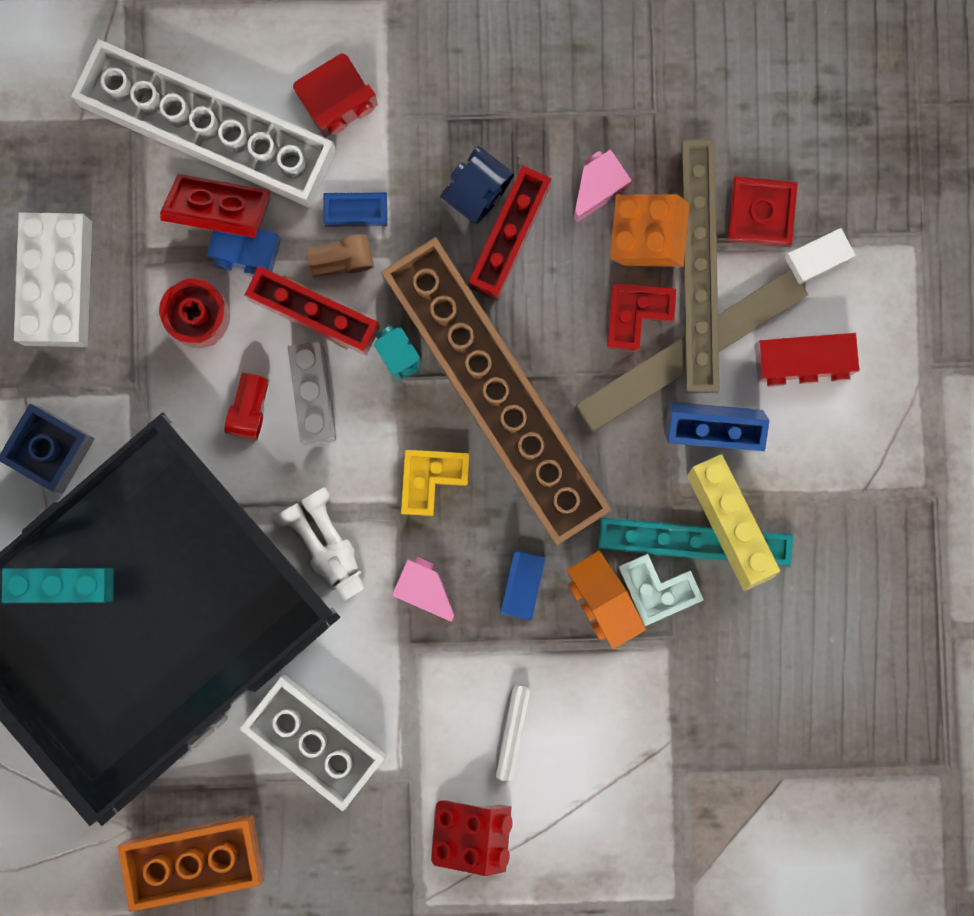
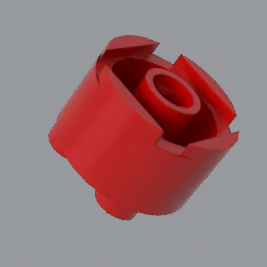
(187, 297)

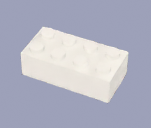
(53, 279)
(313, 742)

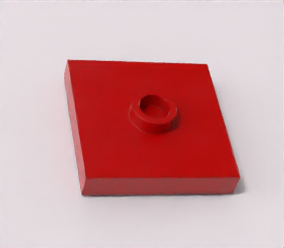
(762, 211)

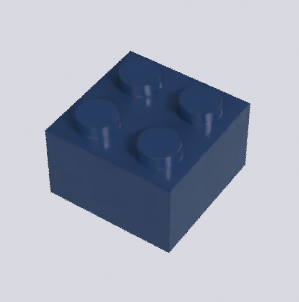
(46, 449)

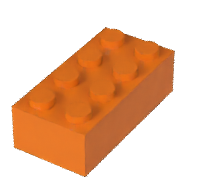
(191, 863)

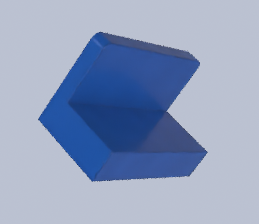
(522, 585)

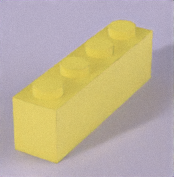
(733, 522)

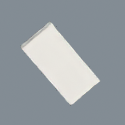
(820, 256)

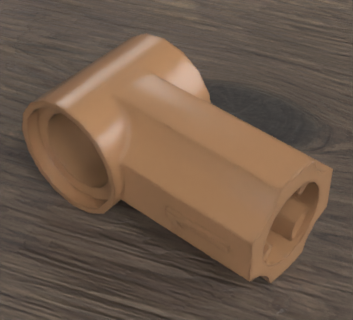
(349, 255)

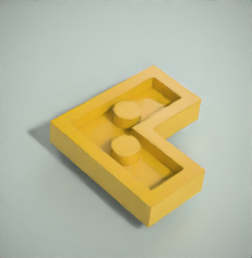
(426, 470)

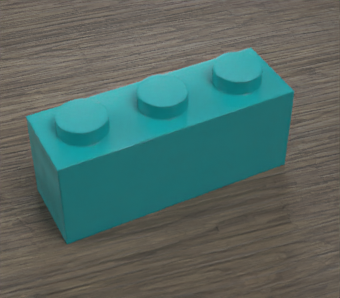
(57, 585)

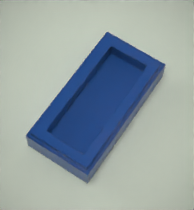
(355, 209)

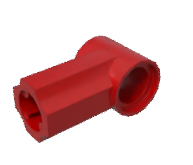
(246, 414)

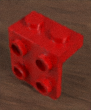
(335, 95)
(471, 837)

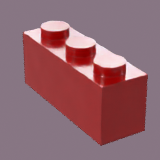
(807, 359)

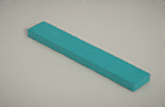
(678, 540)

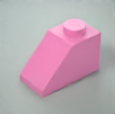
(600, 183)
(423, 588)

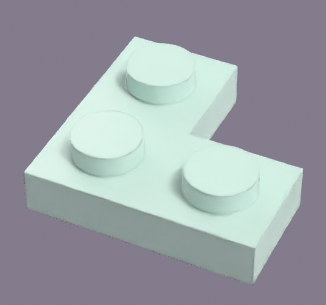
(657, 599)

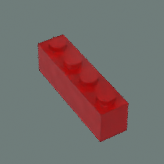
(510, 233)
(312, 310)

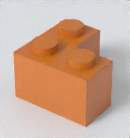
(604, 600)

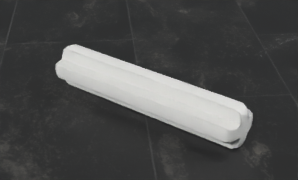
(513, 733)

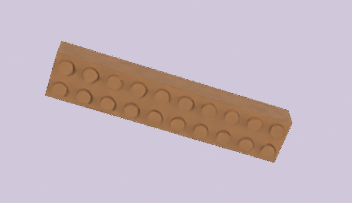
(495, 391)

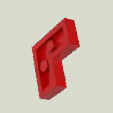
(633, 304)

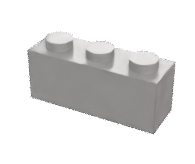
(311, 393)

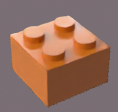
(649, 230)

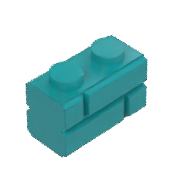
(397, 352)

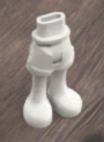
(336, 559)

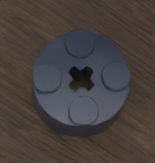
(477, 185)

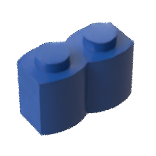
(244, 251)

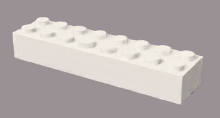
(204, 123)

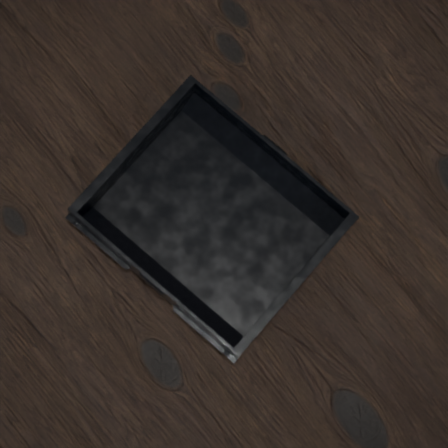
(193, 624)

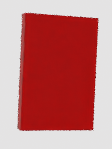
(215, 205)

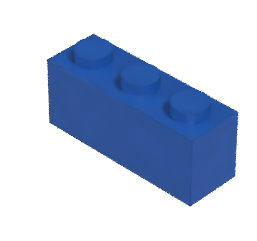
(716, 426)

